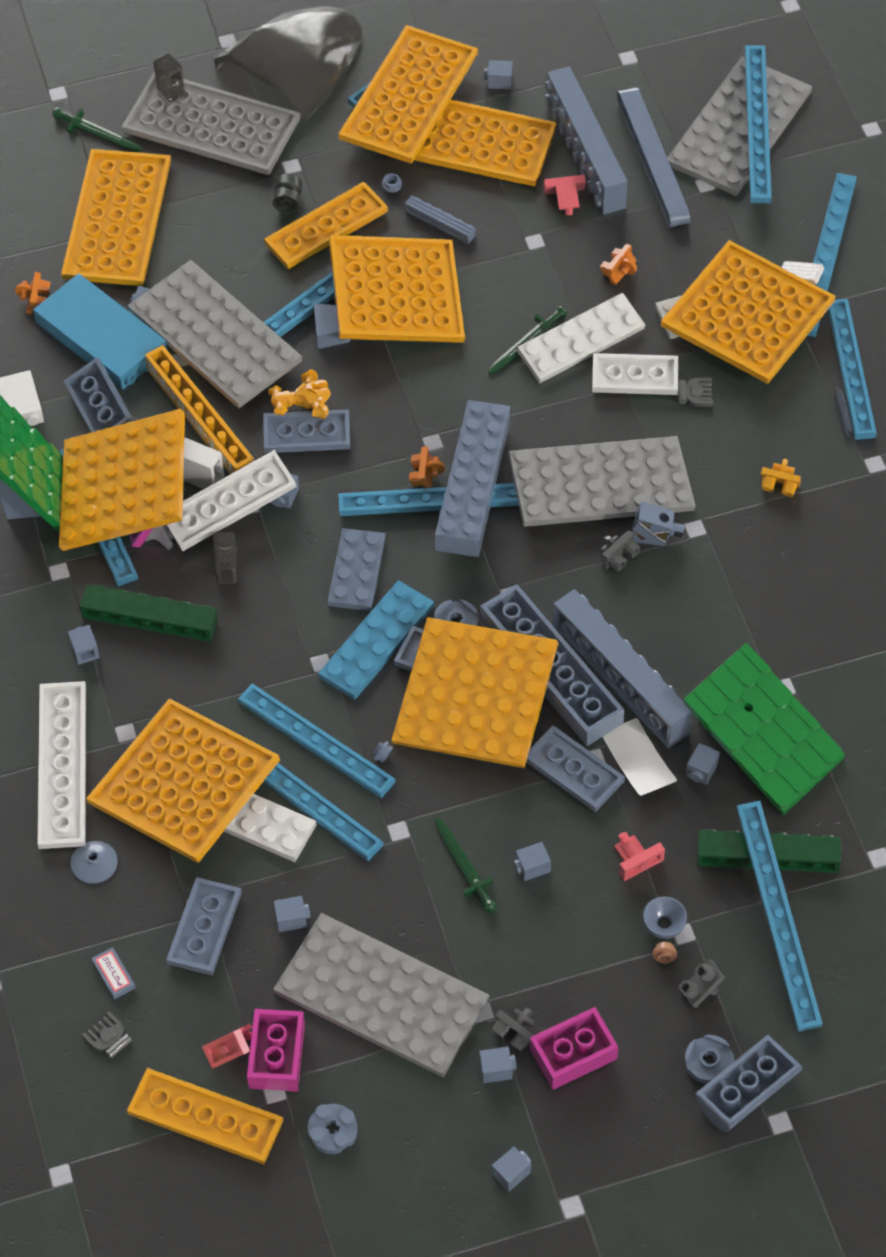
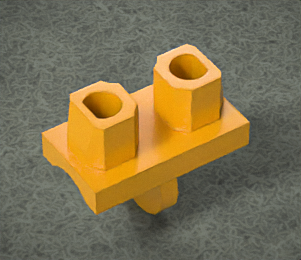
(784, 476)

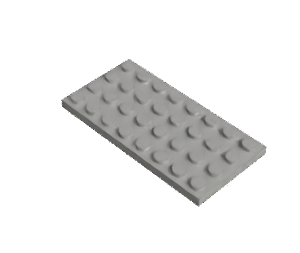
(214, 125)
(717, 140)
(215, 333)
(599, 480)
(381, 994)

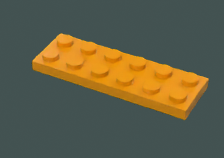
(336, 217)
(205, 1116)

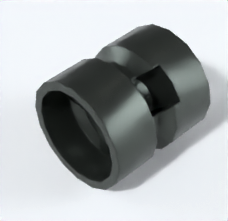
(287, 193)

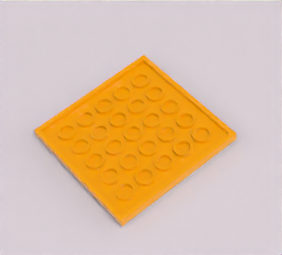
(396, 289)
(748, 311)
(122, 480)
(475, 692)
(183, 780)

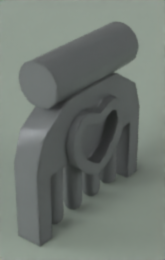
(694, 392)
(110, 1039)

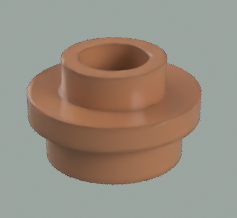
(664, 952)

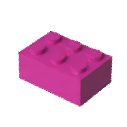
(573, 1048)
(276, 1050)

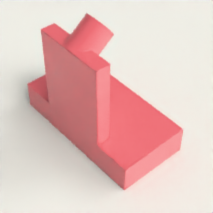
(566, 191)
(635, 857)
(228, 1046)

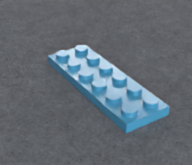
(376, 640)

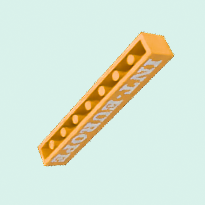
(197, 409)

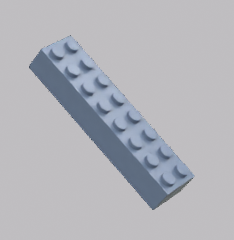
(586, 140)
(472, 478)
(622, 668)
(571, 685)

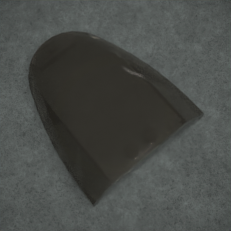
(299, 54)

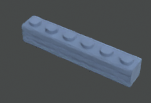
(440, 219)

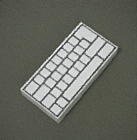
(808, 271)

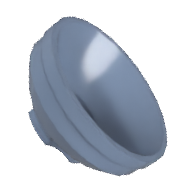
(665, 908)

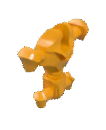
(310, 395)

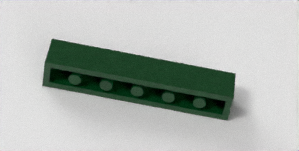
(148, 612)
(792, 852)

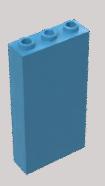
(98, 327)

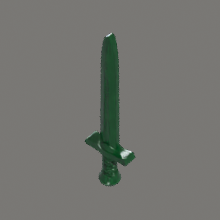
(79, 122)
(541, 328)
(475, 882)

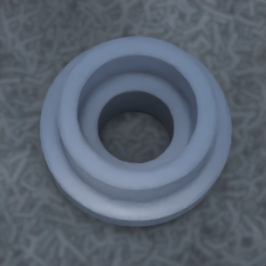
(391, 183)
(382, 751)

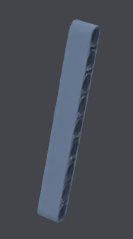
(653, 157)

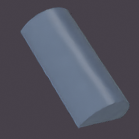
(97, 397)
(747, 1083)

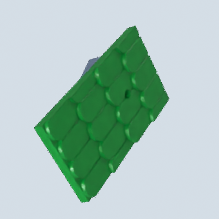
(28, 470)
(764, 728)

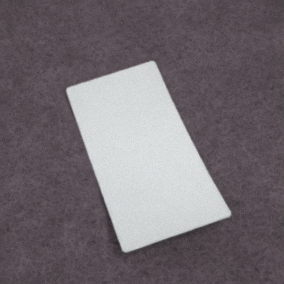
(638, 757)

